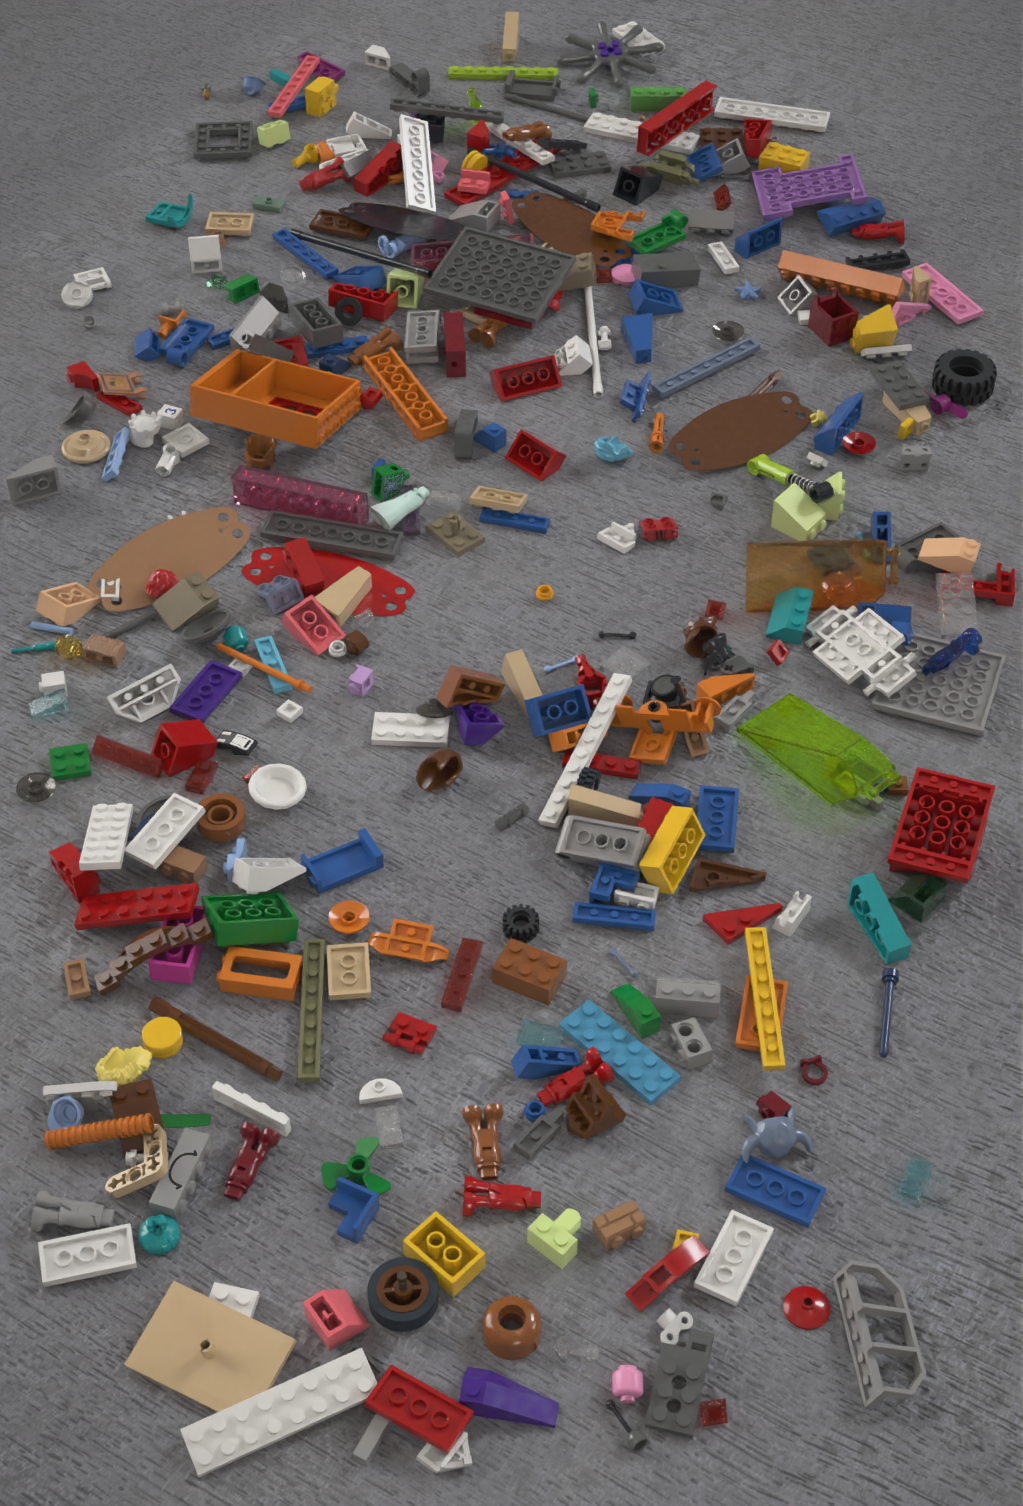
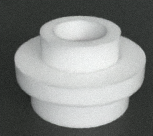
(337, 648)

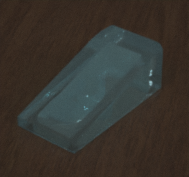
(49, 704)

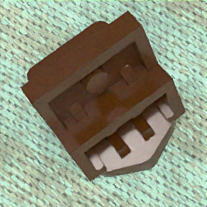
(592, 1110)

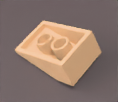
(950, 554)
(66, 603)

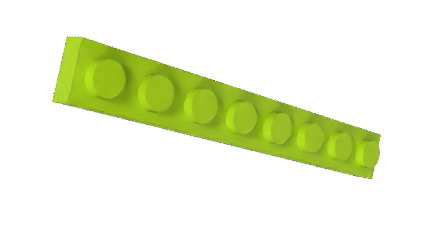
(501, 73)

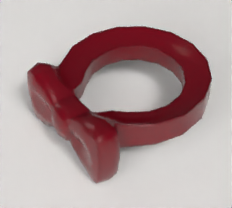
(817, 1060)

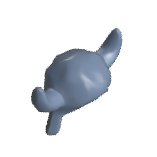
(774, 1136)

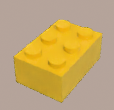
(783, 156)
(446, 1252)

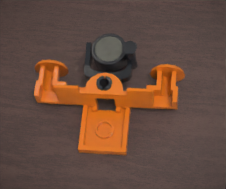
(668, 696)

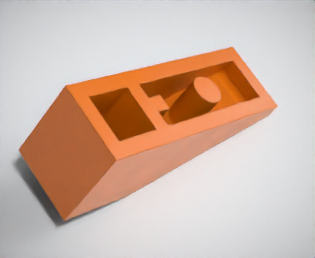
(725, 687)
(567, 737)

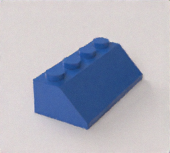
(846, 216)
(839, 424)

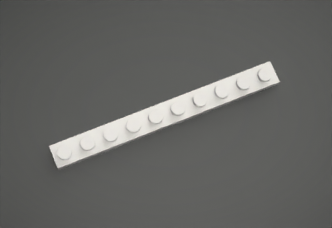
(585, 749)

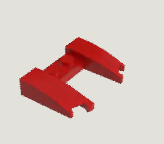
(1001, 590)

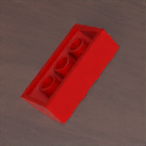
(526, 378)

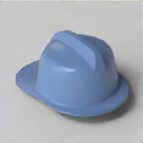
(252, 84)

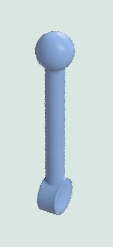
(547, 669)

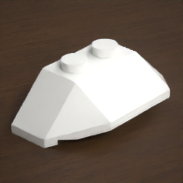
(147, 696)

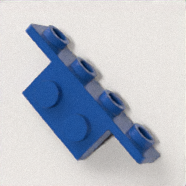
(634, 396)

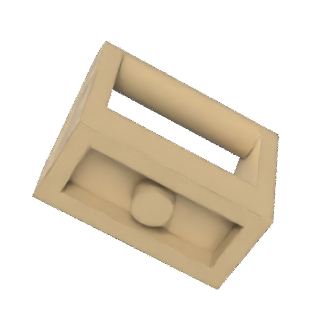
(919, 286)

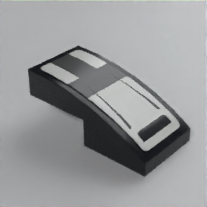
(237, 742)

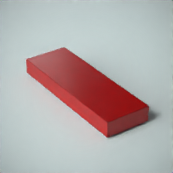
(120, 403)

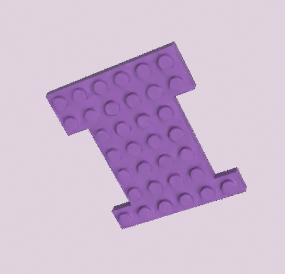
(782, 192)

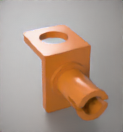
(169, 324)

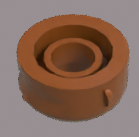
(219, 808)
(509, 1343)

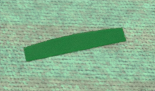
(185, 1120)

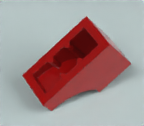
(82, 376)

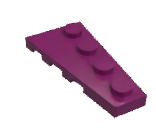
(324, 68)

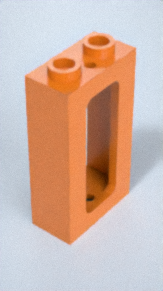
(260, 985)

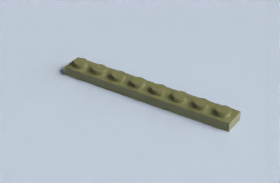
(311, 1011)

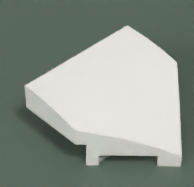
(619, 537)
(441, 1462)

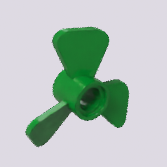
(364, 1149)

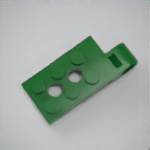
(661, 235)

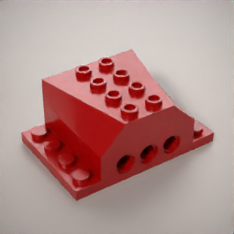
(941, 826)

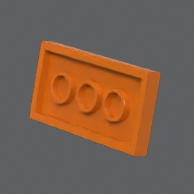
(747, 1031)

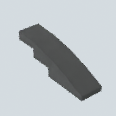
(356, 164)

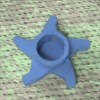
(748, 292)

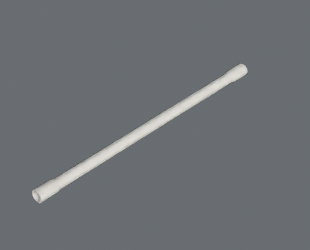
(597, 386)

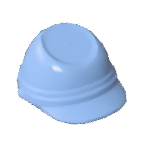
(65, 1113)

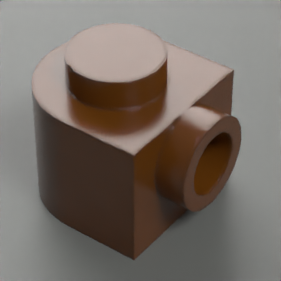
(356, 642)

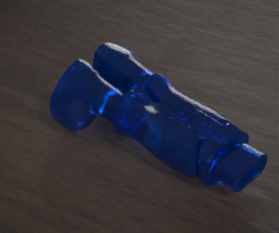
(967, 641)

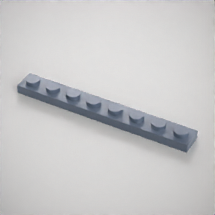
(705, 367)

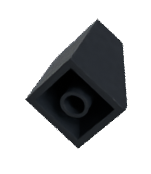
(636, 184)

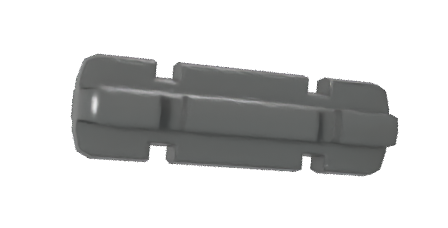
(511, 816)

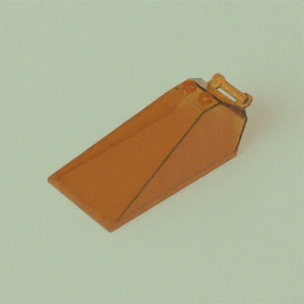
(805, 564)

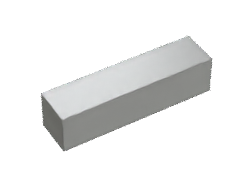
(371, 1440)

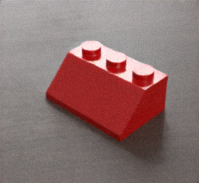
(534, 456)

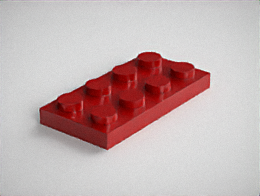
(419, 1409)

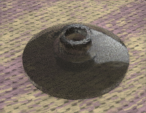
(728, 330)
(434, 709)
(35, 787)

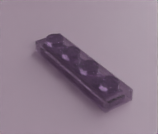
(410, 522)

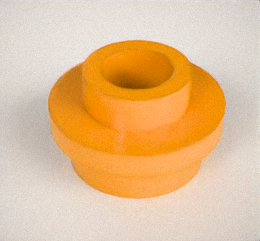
(544, 593)

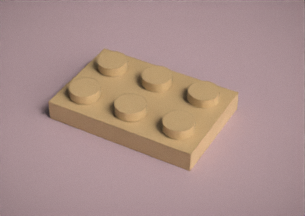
(230, 223)
(498, 499)
(348, 971)

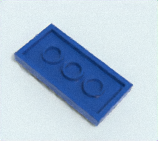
(718, 817)
(776, 1190)

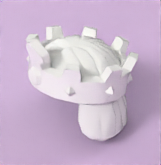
(144, 428)

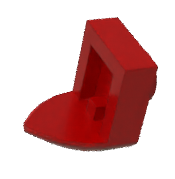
(370, 398)

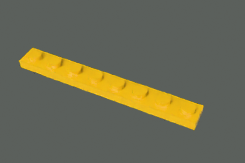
(764, 999)

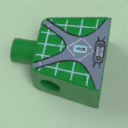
(387, 481)

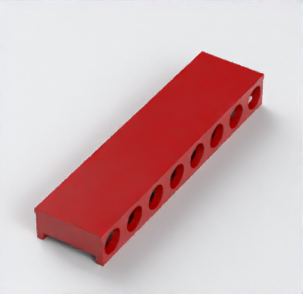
(674, 118)

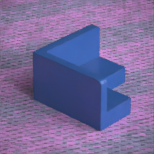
(610, 877)
(357, 1205)

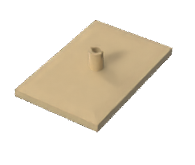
(208, 1350)

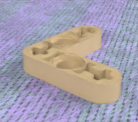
(123, 1183)

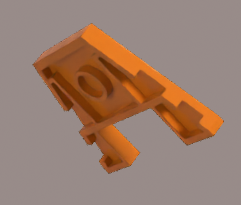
(612, 223)

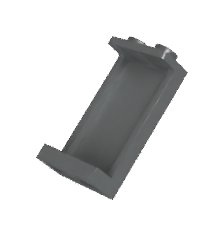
(532, 88)

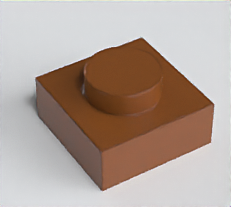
(899, 788)

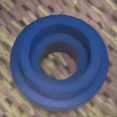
(534, 1106)

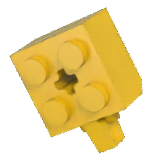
(320, 96)

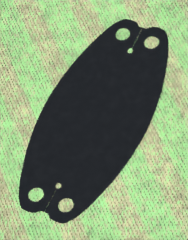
(404, 221)

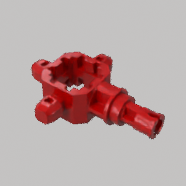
(590, 679)

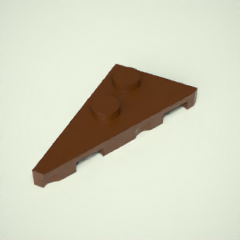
(714, 875)

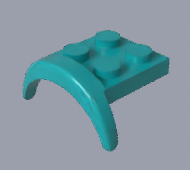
(171, 214)

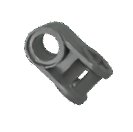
(736, 666)

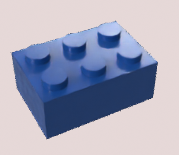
(558, 710)

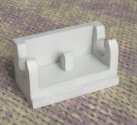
(792, 915)

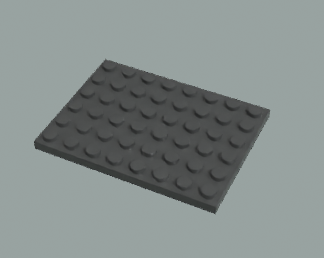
(500, 274)

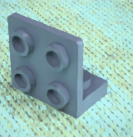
(280, 593)

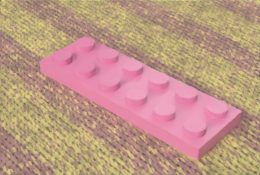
(947, 296)

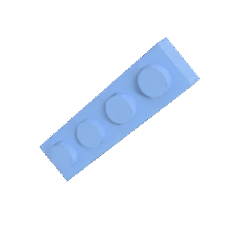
(115, 455)

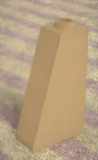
(511, 36)
(919, 414)
(345, 594)
(520, 678)
(602, 806)

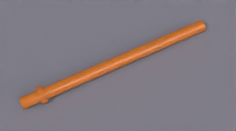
(299, 684)

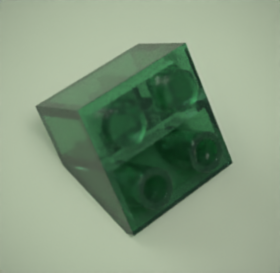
(920, 895)

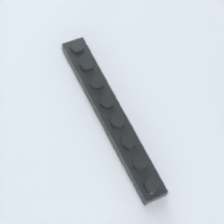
(446, 110)

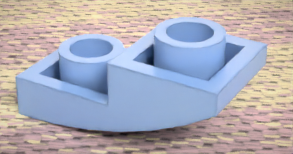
(238, 852)

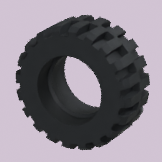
(964, 376)

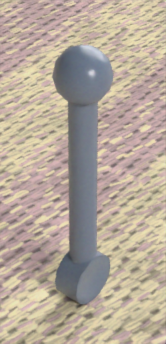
(613, 952)

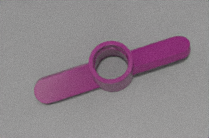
(943, 403)

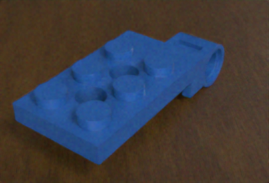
(186, 341)

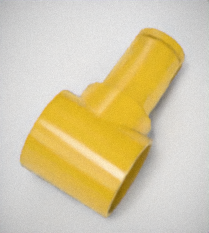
(309, 155)

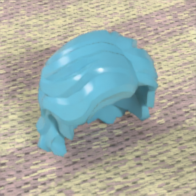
(611, 450)

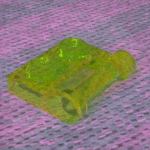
(474, 102)

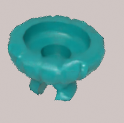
(159, 1234)

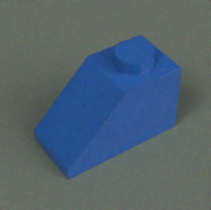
(491, 437)

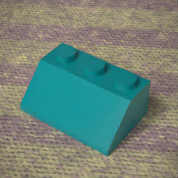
(790, 615)

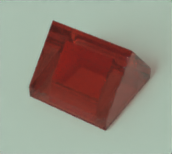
(713, 1412)

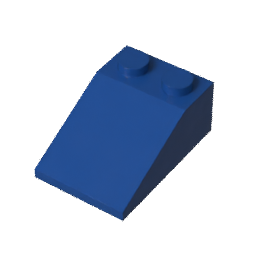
(363, 277)
(653, 299)

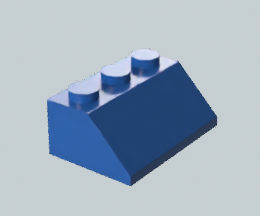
(759, 239)

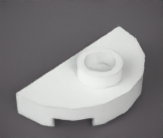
(379, 1090)

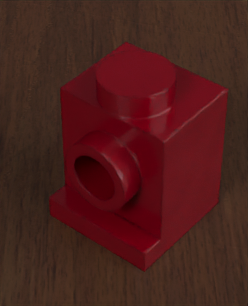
(772, 1106)

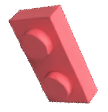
(506, 204)

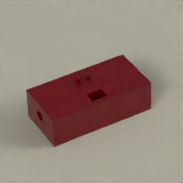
(454, 344)

